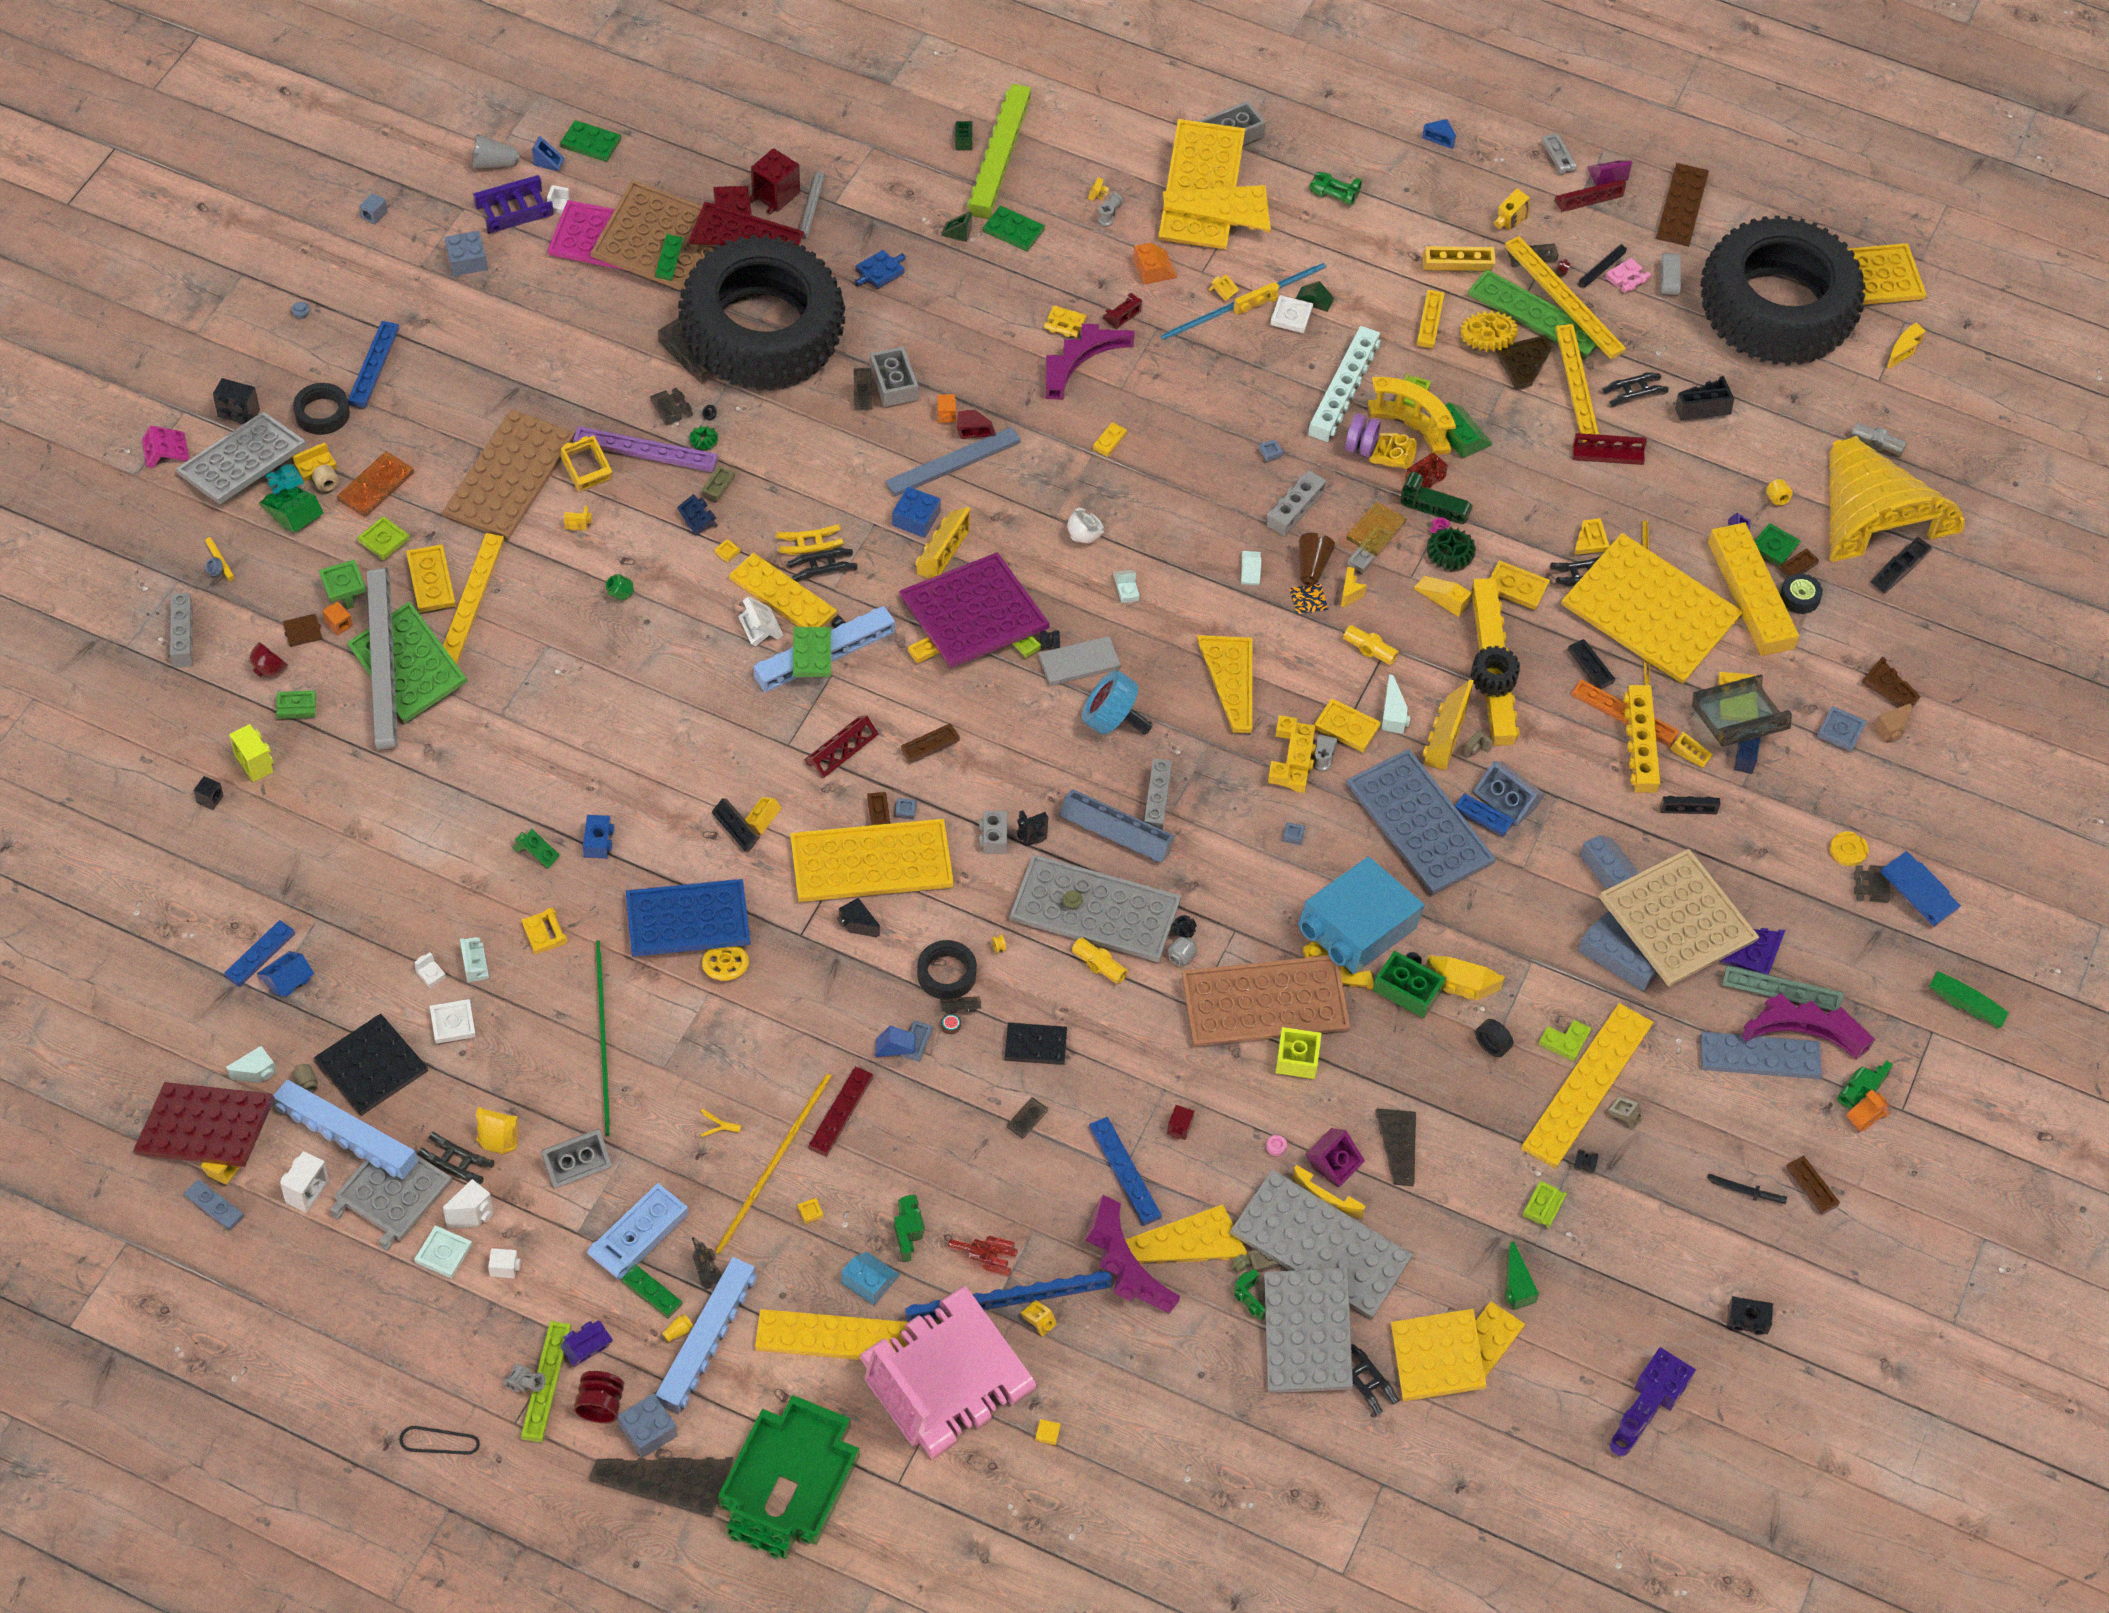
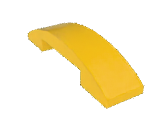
(1349, 1206)

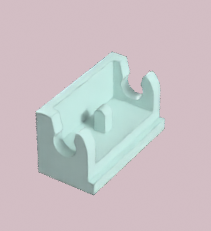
(474, 959)

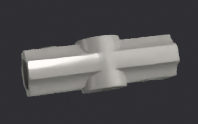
(1879, 439)

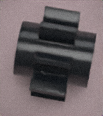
(1184, 926)

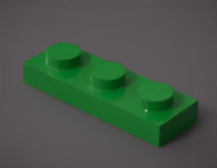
(669, 257)
(652, 1291)

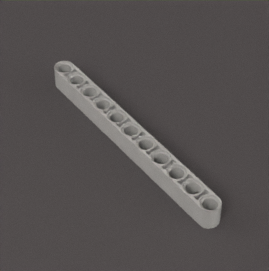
(382, 659)

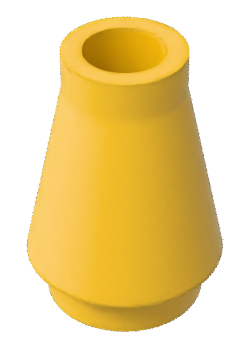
(678, 1328)

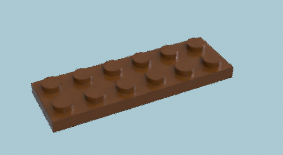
(1682, 204)

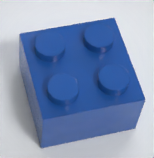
(916, 512)

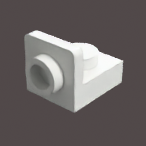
(429, 970)

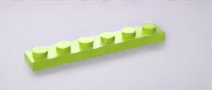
(550, 1366)

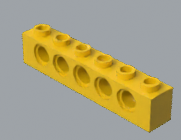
(1642, 696)

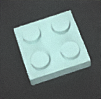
(443, 1252)

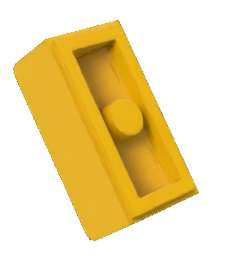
(763, 814)

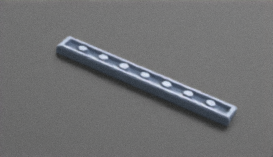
(953, 461)

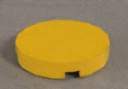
(1849, 849)

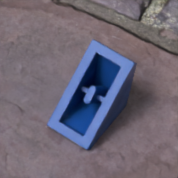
(1440, 133)
(546, 156)
(894, 1042)

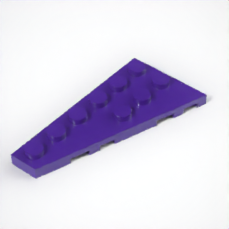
(1758, 955)

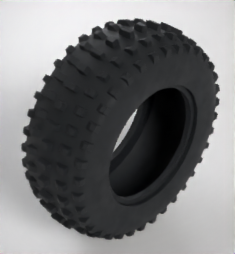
(770, 269)
(1774, 329)

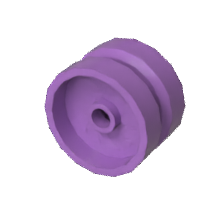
(1363, 435)

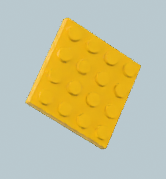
(1889, 274)
(1438, 1355)

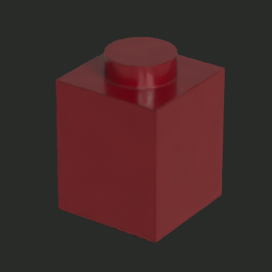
(1180, 1122)

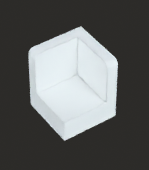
(559, 198)

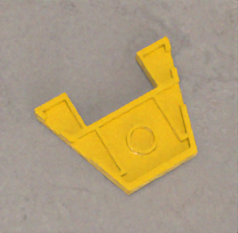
(1361, 979)

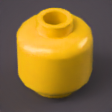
(1779, 492)

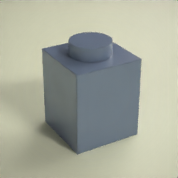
(373, 208)

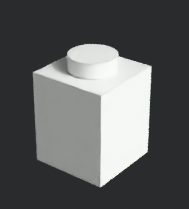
(504, 1263)

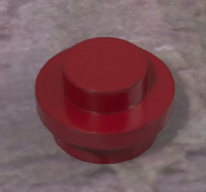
(1563, 267)

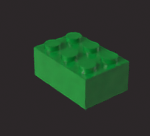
(1409, 984)

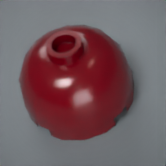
(266, 662)

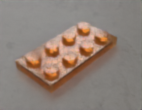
(375, 484)

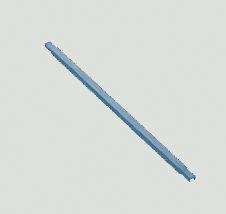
(1229, 307)

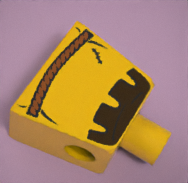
(1513, 210)

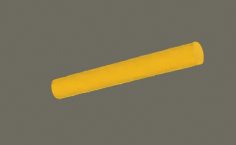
(216, 553)

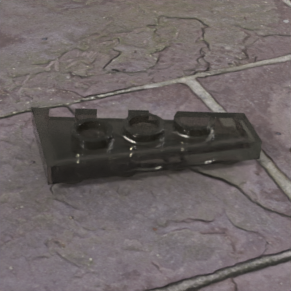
(1399, 1136)

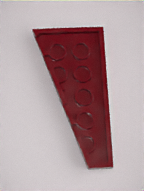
(720, 224)

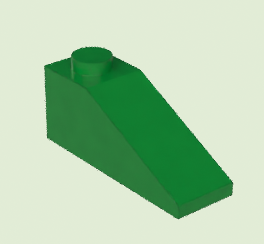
(1519, 1288)

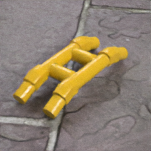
(818, 534)

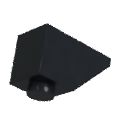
(858, 919)

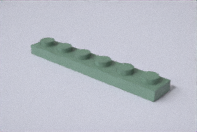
(1774, 985)

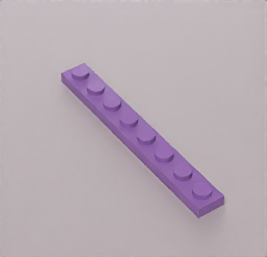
(650, 449)

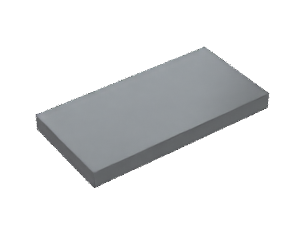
(1079, 660)

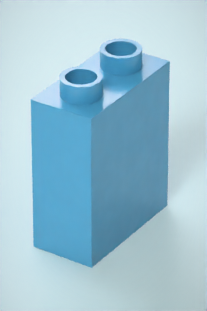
(1360, 915)

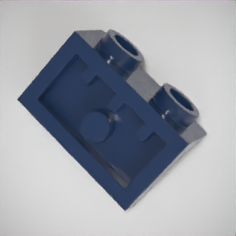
(696, 514)

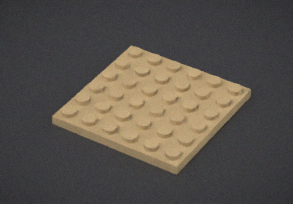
(1678, 917)

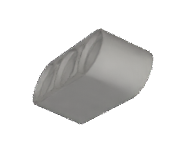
(1670, 274)

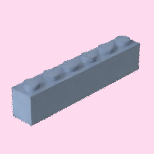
(1117, 825)

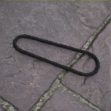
(439, 1431)

